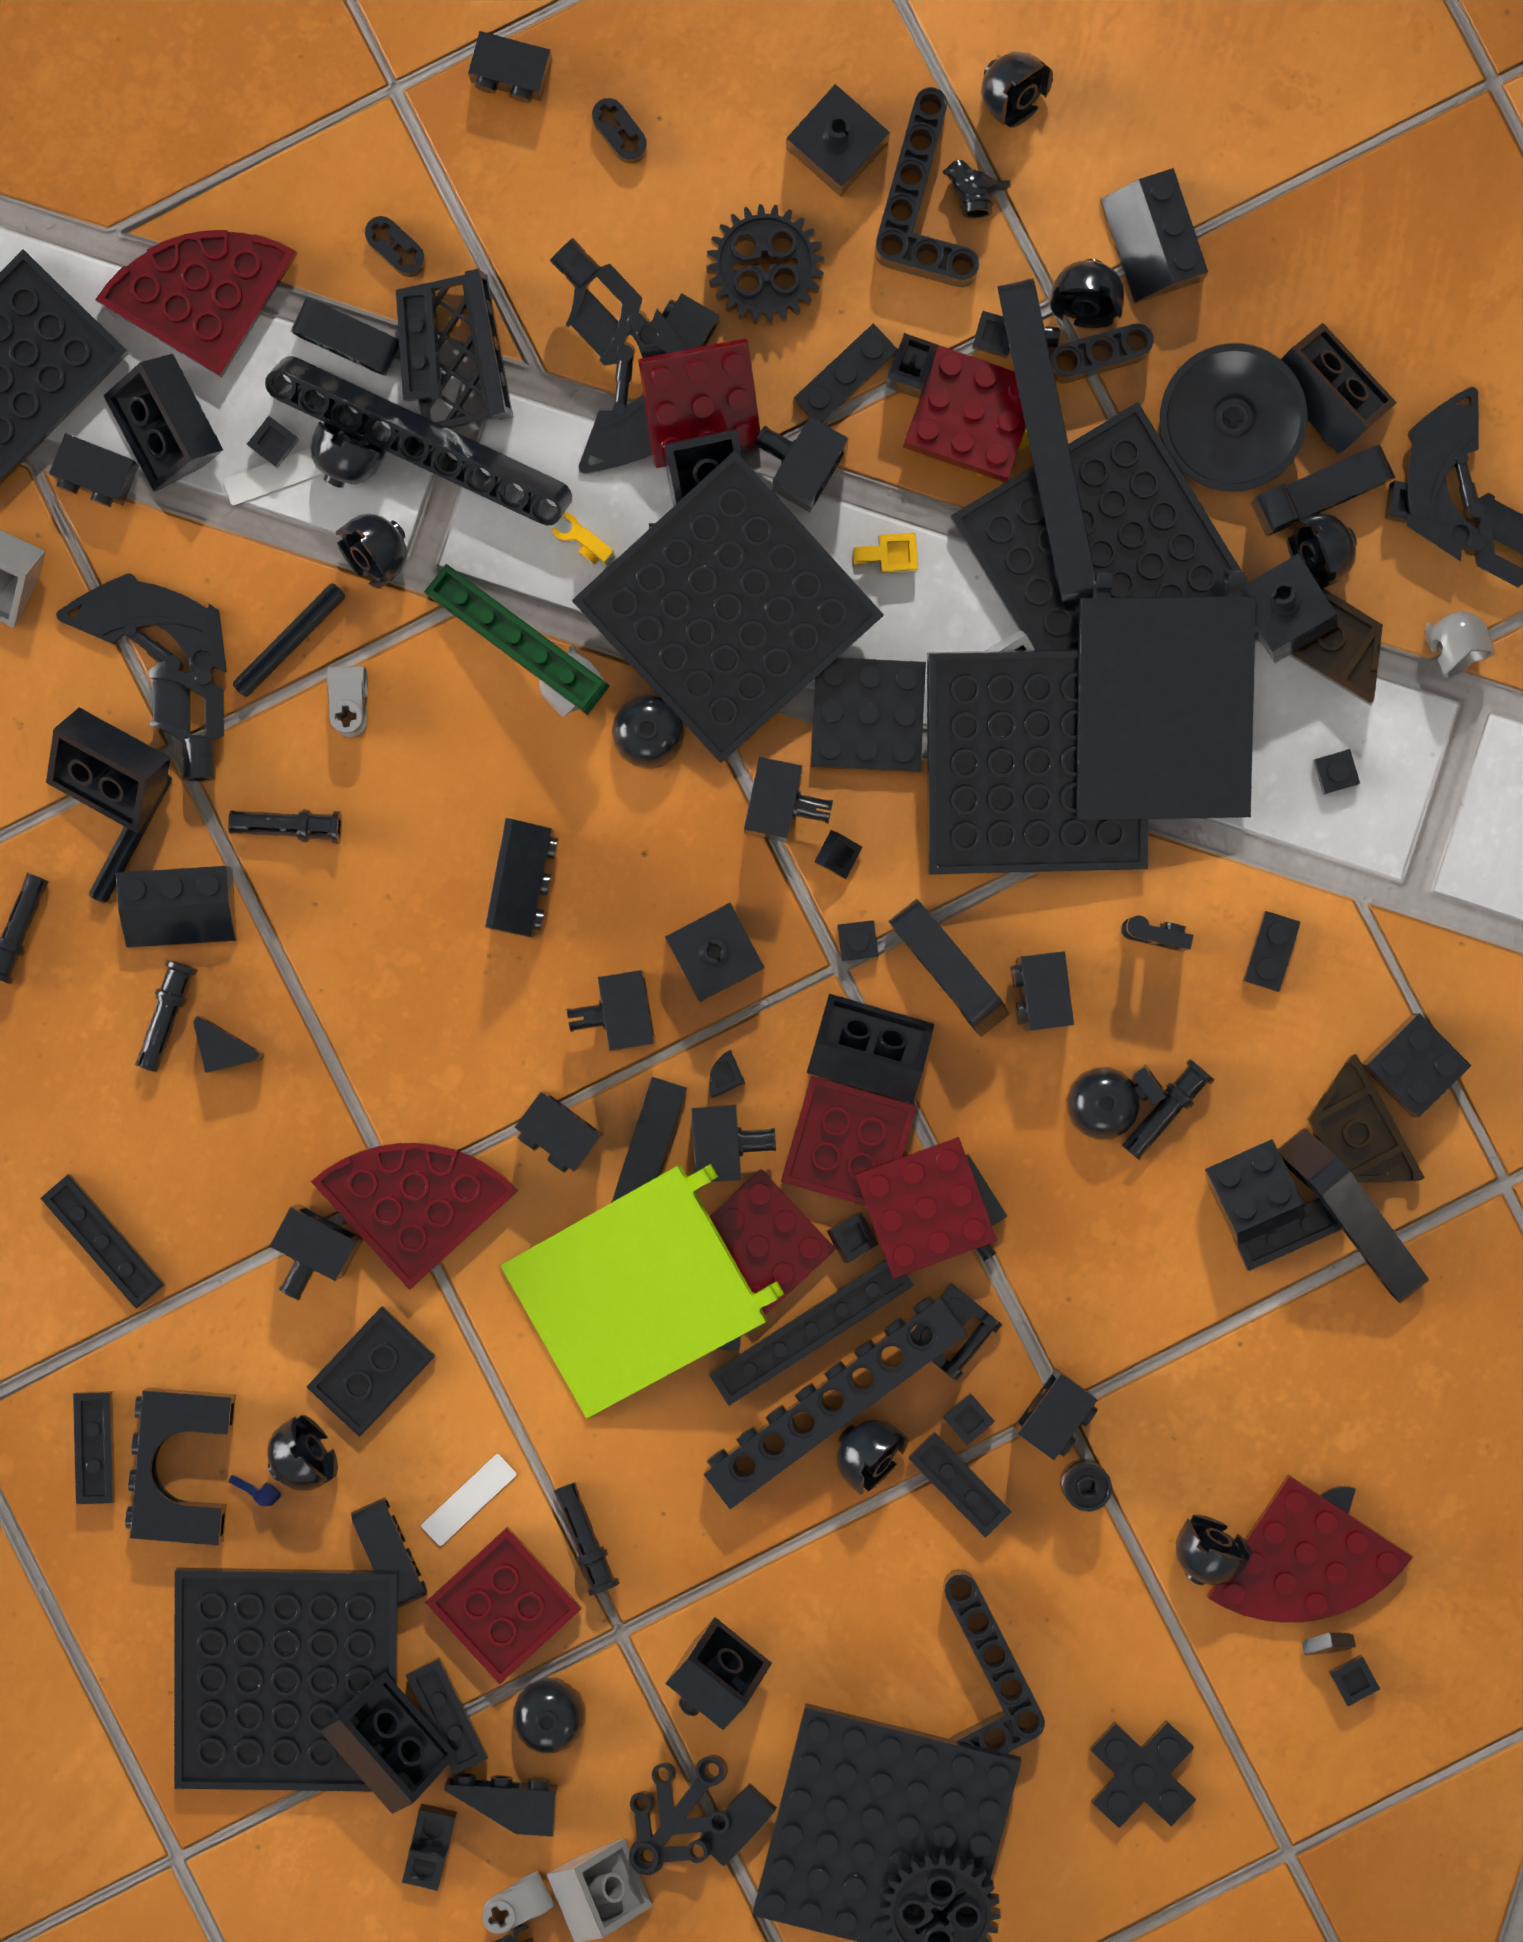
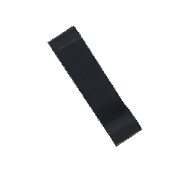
(1322, 490)
(949, 967)

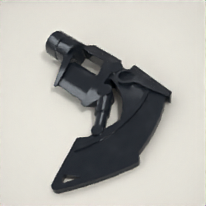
(622, 433)
(1437, 445)
(130, 605)

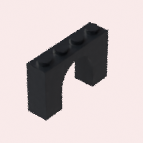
(154, 1510)

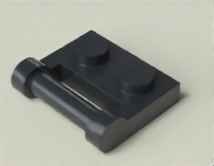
(1167, 935)
(964, 1308)

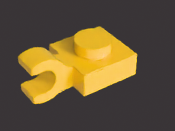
(591, 546)
(894, 553)

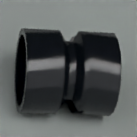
(1085, 1485)

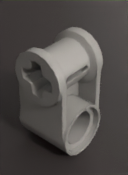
(348, 692)
(523, 1901)

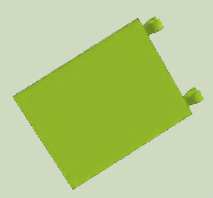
(636, 1290)

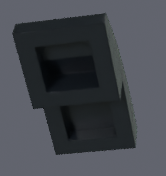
(749, 1813)
(429, 1847)

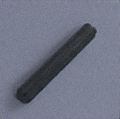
(289, 639)
(120, 856)

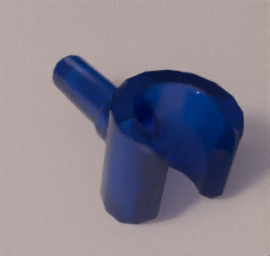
(265, 1496)

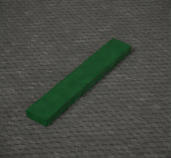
(517, 639)

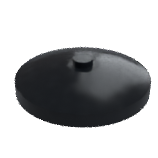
(1233, 416)

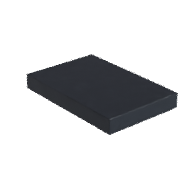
(371, 1371)

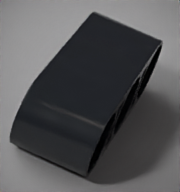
(345, 336)
(1113, 340)
(385, 1548)

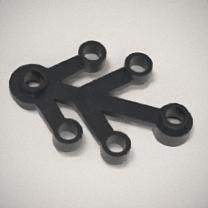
(674, 1818)

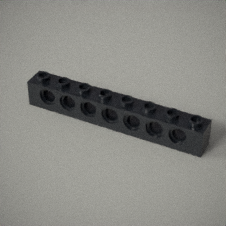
(735, 1485)

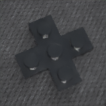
(1142, 1774)

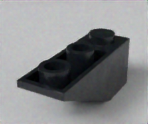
(515, 1805)

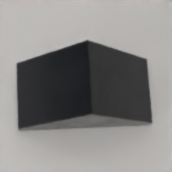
(911, 365)
(220, 1048)

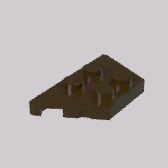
(1347, 652)
(1360, 1130)

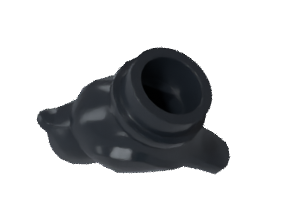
(973, 189)

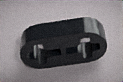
(626, 126)
(400, 240)

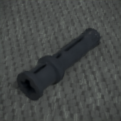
(301, 825)
(18, 924)
(170, 998)
(1178, 1096)
(591, 1555)

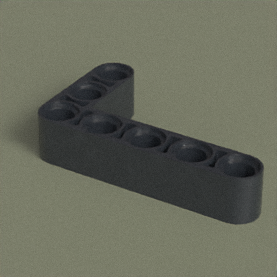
(911, 197)
(1354, 1213)
(995, 1672)

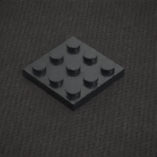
(869, 715)

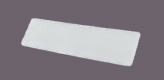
(268, 478)
(468, 1499)

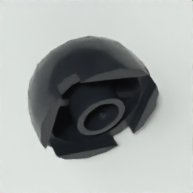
(1013, 86)
(1088, 293)
(343, 456)
(373, 546)
(1324, 546)
(647, 732)
(1103, 1103)
(868, 1453)
(299, 1456)
(1210, 1553)
(549, 1715)

